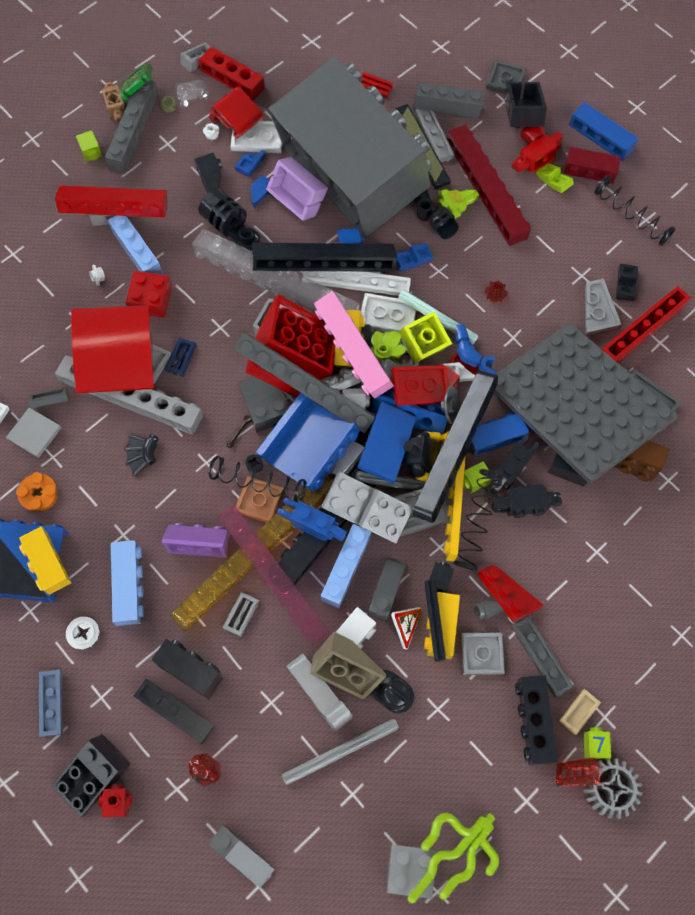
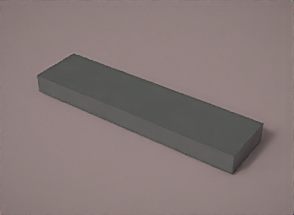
(542, 656)

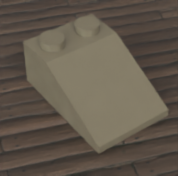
(346, 666)

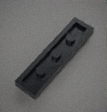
(174, 711)

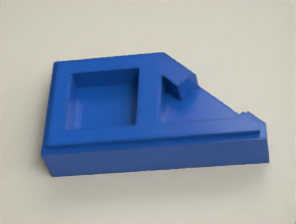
(249, 163)
(259, 190)

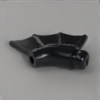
(140, 452)

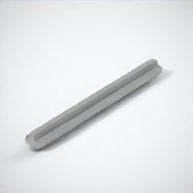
(339, 751)

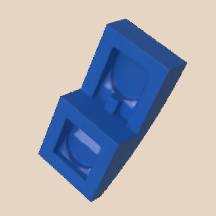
(414, 257)

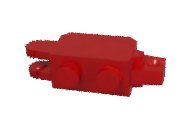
(538, 153)

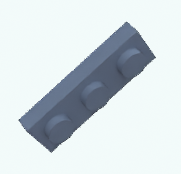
(50, 703)

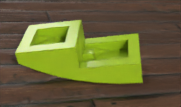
(552, 177)

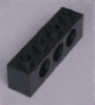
(538, 686)

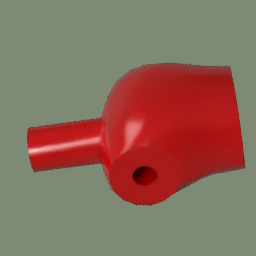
(531, 134)

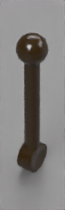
(247, 419)

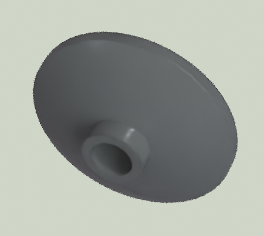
(451, 404)

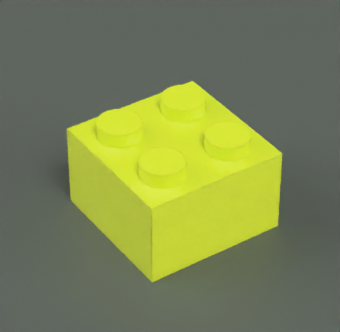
(424, 337)

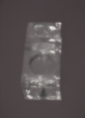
(191, 91)

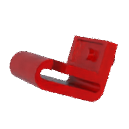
(236, 111)

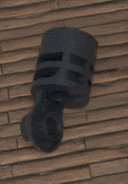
(227, 218)

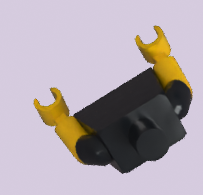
(423, 452)

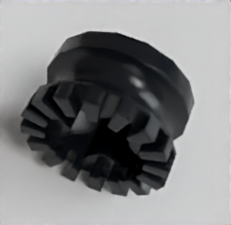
(251, 458)

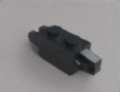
(514, 464)
(527, 500)

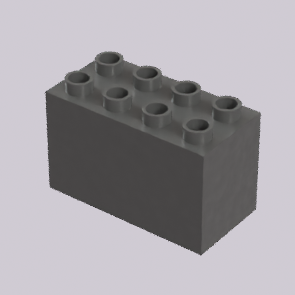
(352, 145)

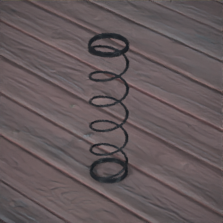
(667, 234)
(489, 475)
(301, 495)

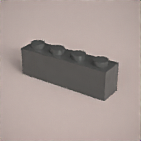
(448, 100)

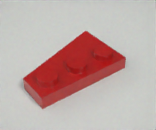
(508, 593)

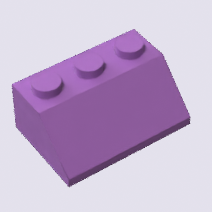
(196, 540)

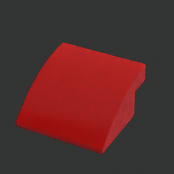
(297, 337)
(112, 349)

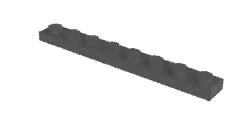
(303, 382)

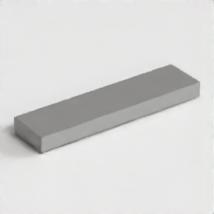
(434, 134)

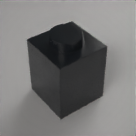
(442, 575)

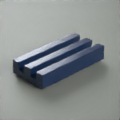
(176, 370)

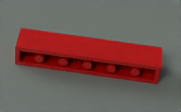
(111, 201)
(647, 324)

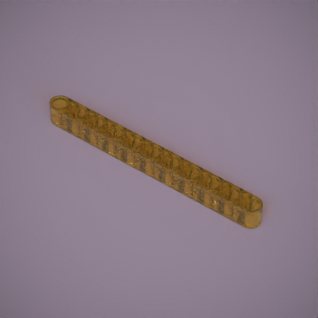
(239, 565)

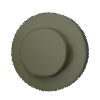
(168, 104)

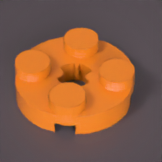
(37, 503)

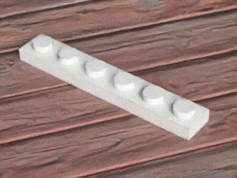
(360, 281)

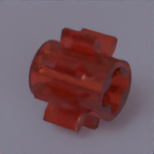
(496, 291)

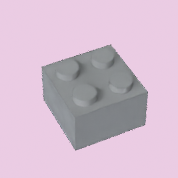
(407, 868)

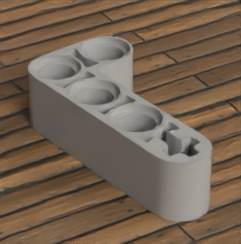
(319, 693)

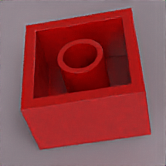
(150, 290)

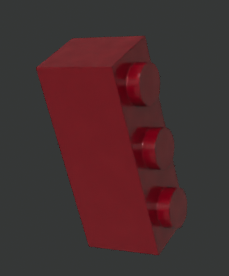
(591, 164)

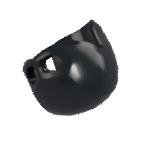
(443, 222)

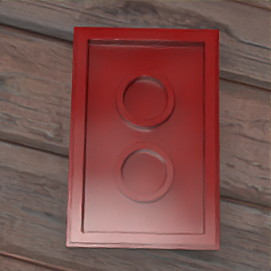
(419, 384)

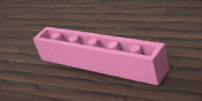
(353, 344)

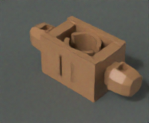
(111, 93)

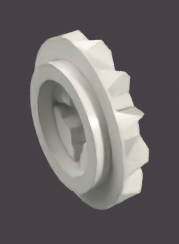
(73, 631)

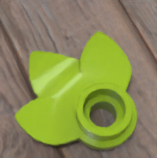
(388, 344)

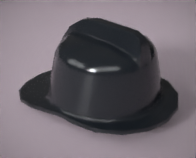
(393, 693)

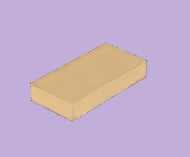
(579, 712)

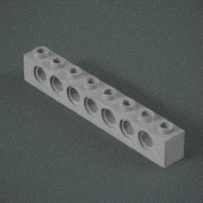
(187, 422)

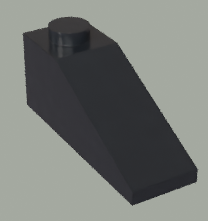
(209, 171)

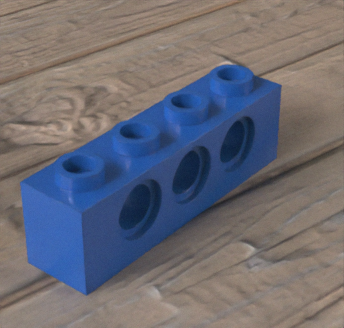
(428, 416)

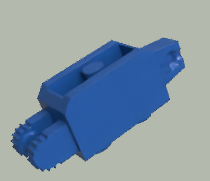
(312, 521)

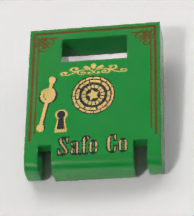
(135, 80)

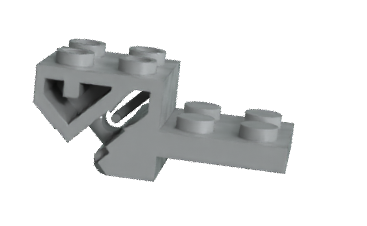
(367, 507)

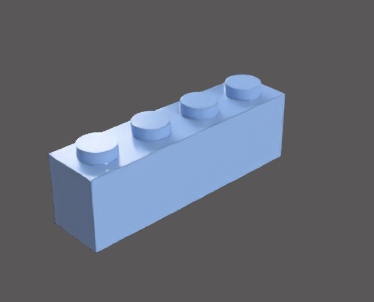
(134, 245)
(345, 566)
(126, 583)

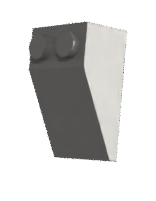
(264, 403)

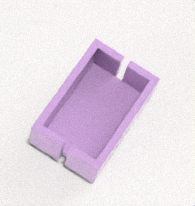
(296, 188)

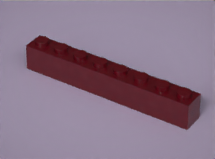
(488, 185)

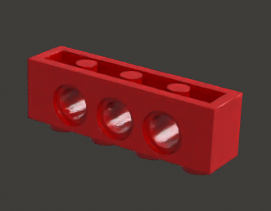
(231, 73)

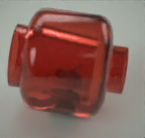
(204, 769)

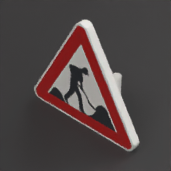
(406, 623)

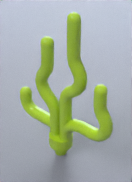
(473, 837)

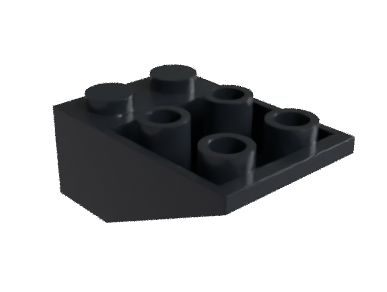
(89, 773)

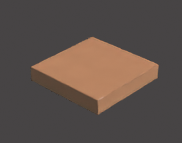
(260, 505)

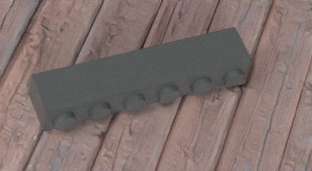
(131, 127)

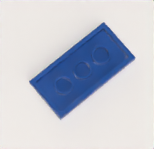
(386, 441)

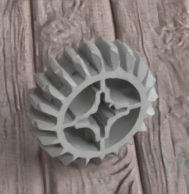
(612, 797)

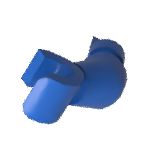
(468, 354)

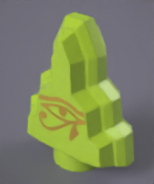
(456, 200)

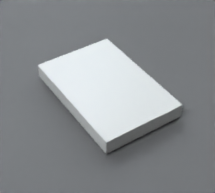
(259, 138)
(386, 313)

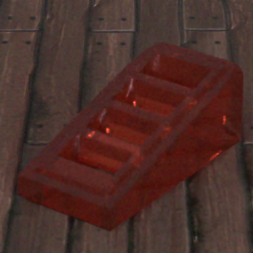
(592, 778)

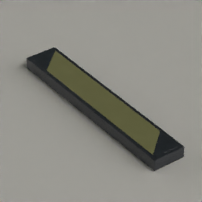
(437, 174)

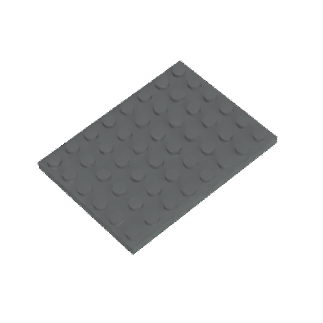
(582, 402)

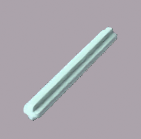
(426, 309)

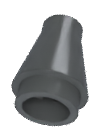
(487, 609)

